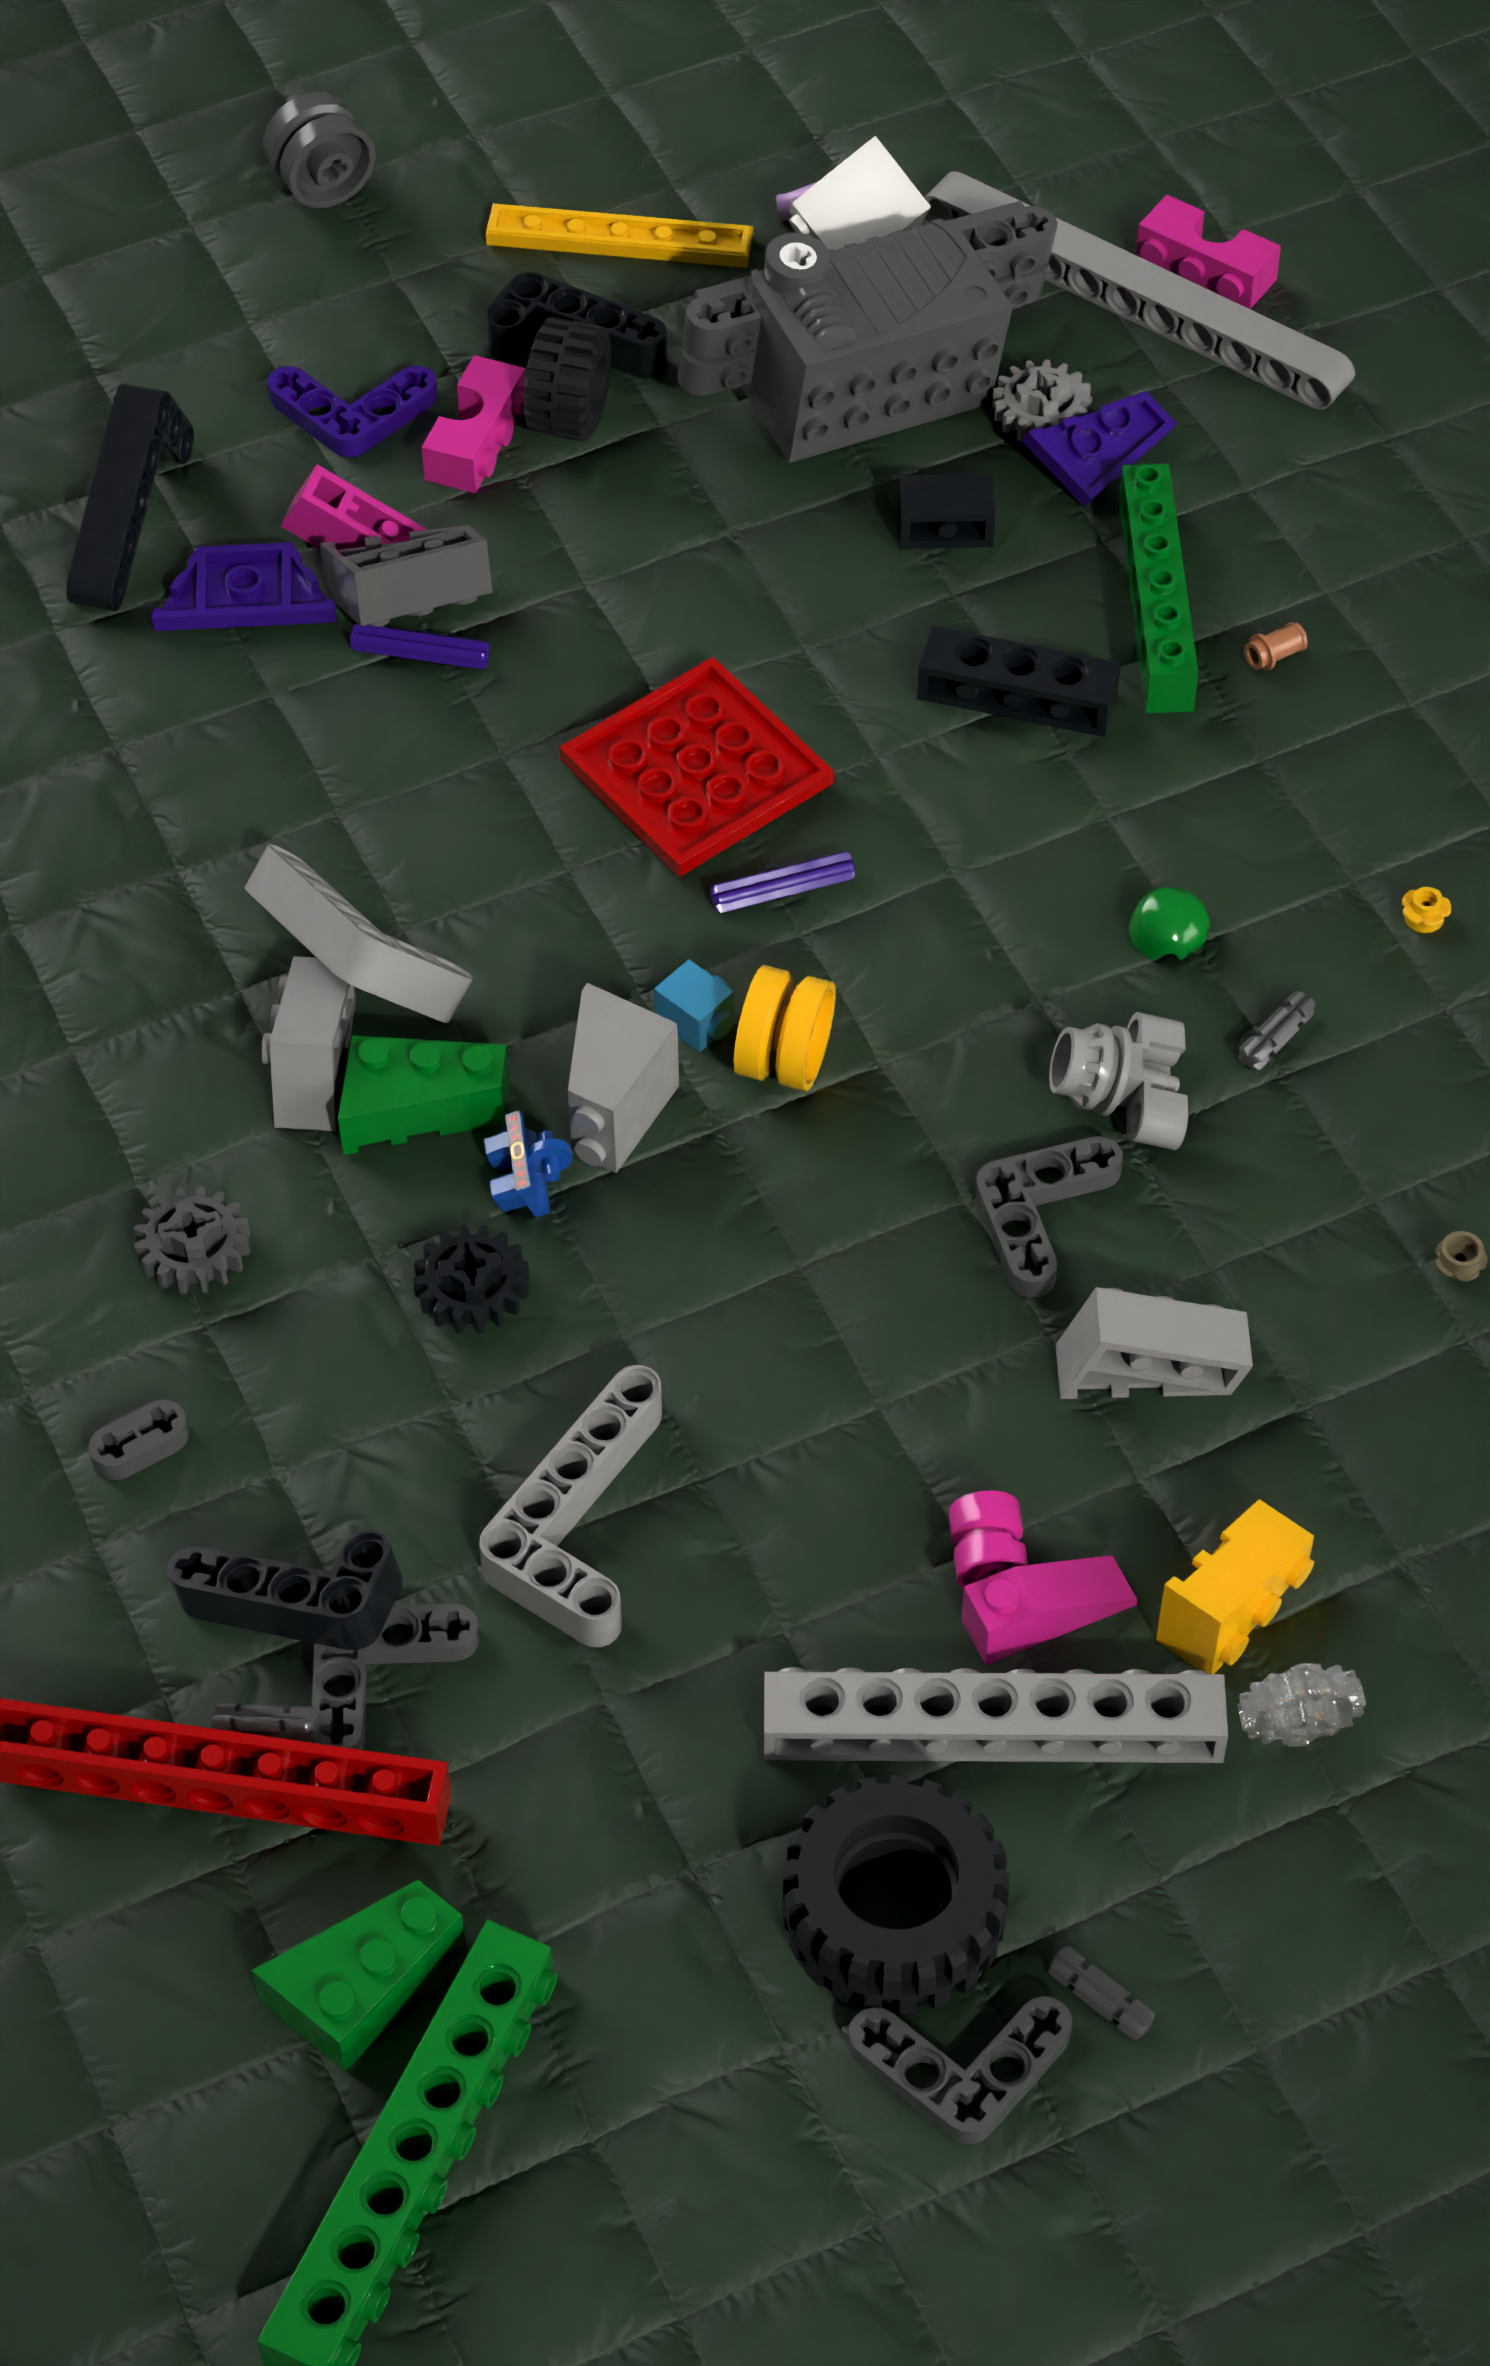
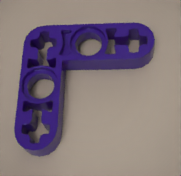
(406, 392)

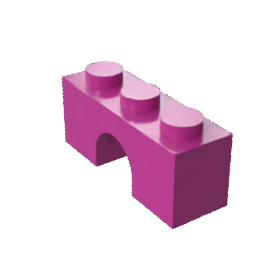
(1233, 269)
(467, 449)

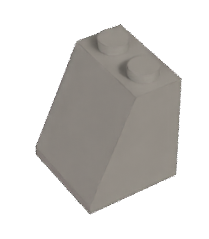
(618, 1076)

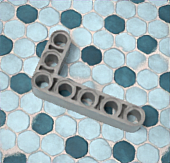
(350, 942)
(565, 1503)

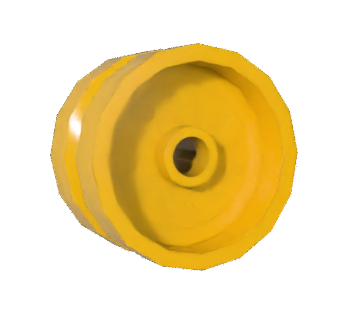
(784, 1028)

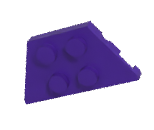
(244, 589)

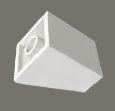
(859, 200)

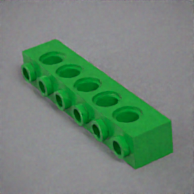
(1158, 589)

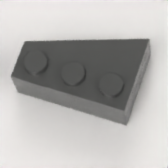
(407, 576)

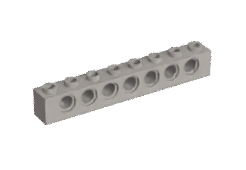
(1020, 1735)

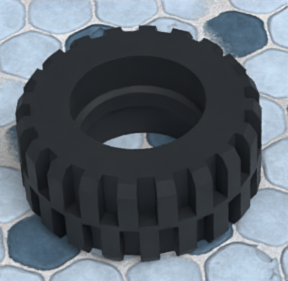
(908, 1826)

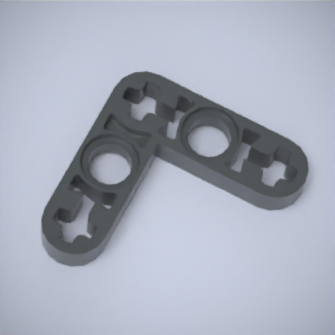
(1027, 1192)
(353, 1663)
(955, 2084)

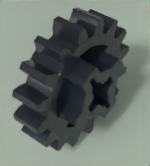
(446, 1289)

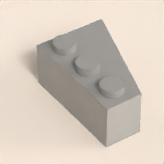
(307, 1043)
(1153, 1343)

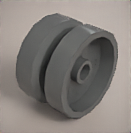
(319, 149)

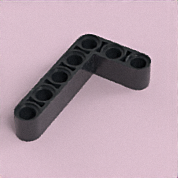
(140, 431)

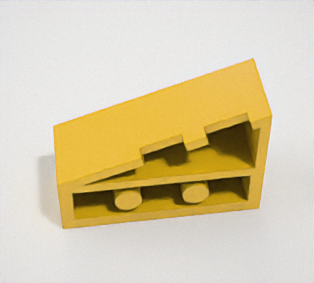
(1234, 1588)

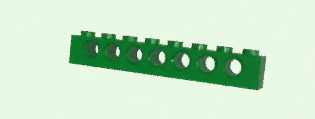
(496, 1963)

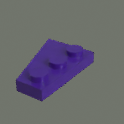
(1090, 449)

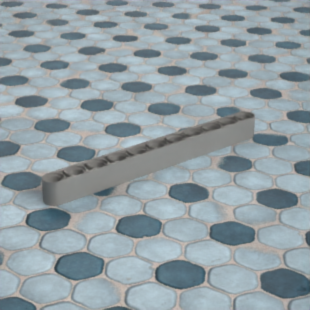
(1169, 304)

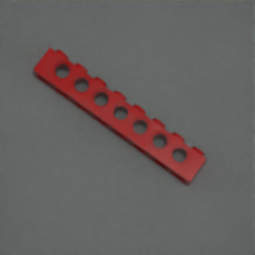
(224, 1772)

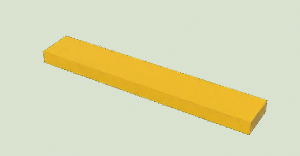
(620, 235)

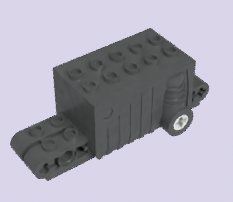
(869, 331)

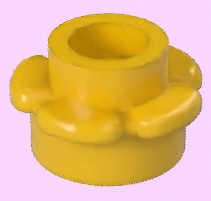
(1425, 909)

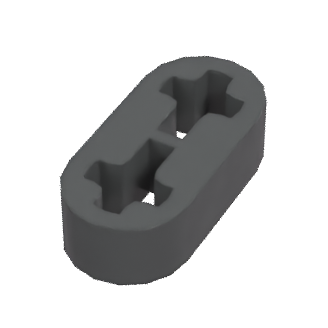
(138, 1439)

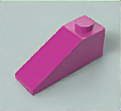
(339, 512)
(1041, 1603)

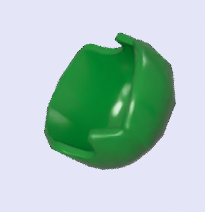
(1169, 923)

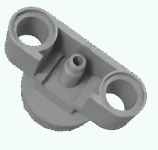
(1128, 1070)

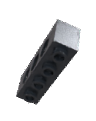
(1018, 681)

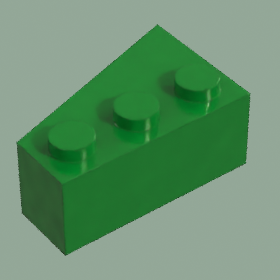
(418, 1088)

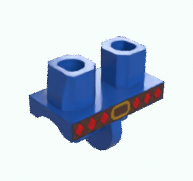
(533, 1163)

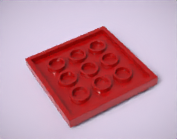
(696, 766)

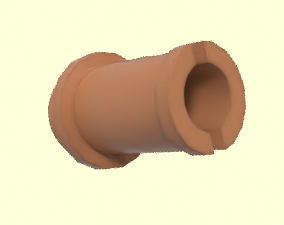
(1267, 649)

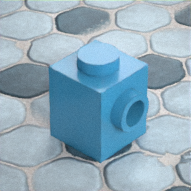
(697, 1003)

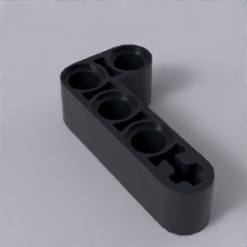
(531, 298)
(291, 1600)

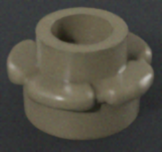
(1464, 1246)

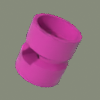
(986, 1535)

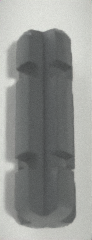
(1276, 1030)
(268, 1720)
(1101, 1992)

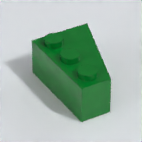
(362, 1971)

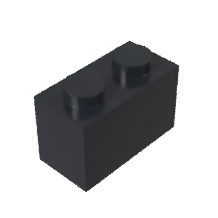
(946, 511)

